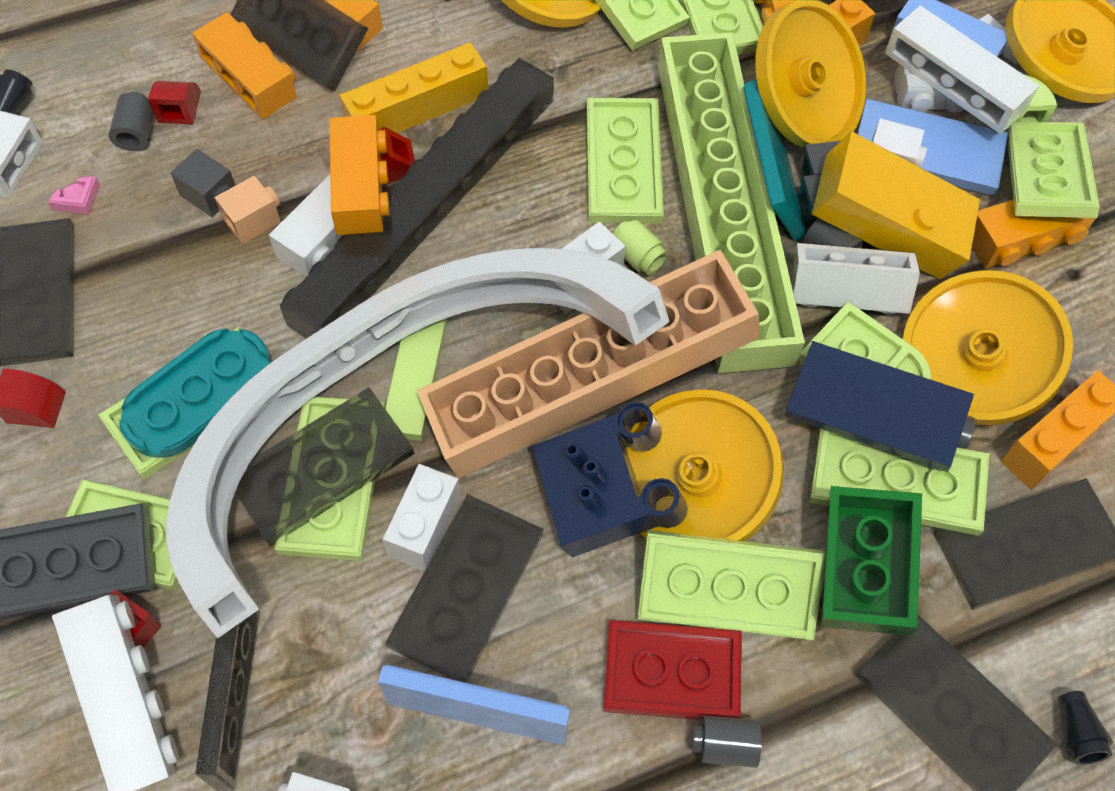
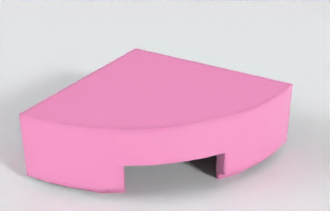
(76, 197)

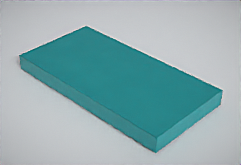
(775, 165)

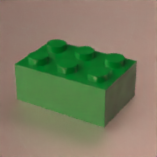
(872, 560)

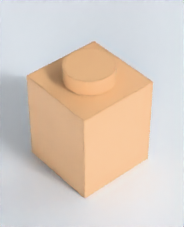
(249, 209)

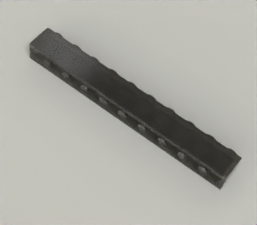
(421, 199)

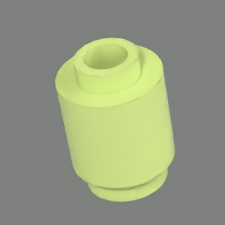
(643, 248)

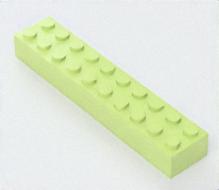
(727, 189)

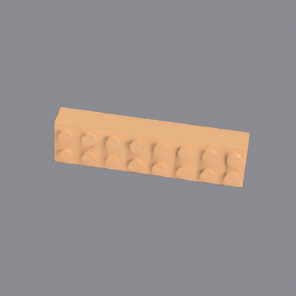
(585, 368)

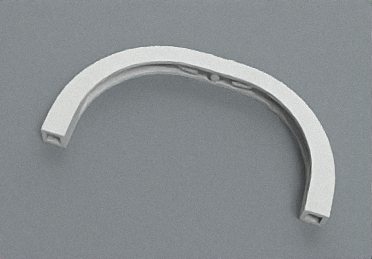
(235, 434)

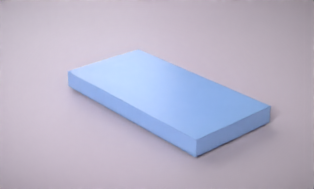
(956, 150)
(474, 704)

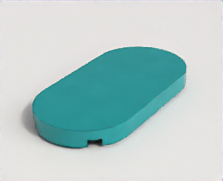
(183, 396)

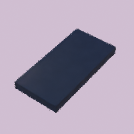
(880, 406)

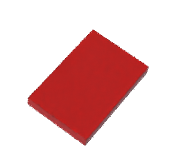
(672, 671)

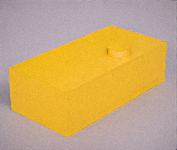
(896, 205)

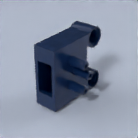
(595, 486)

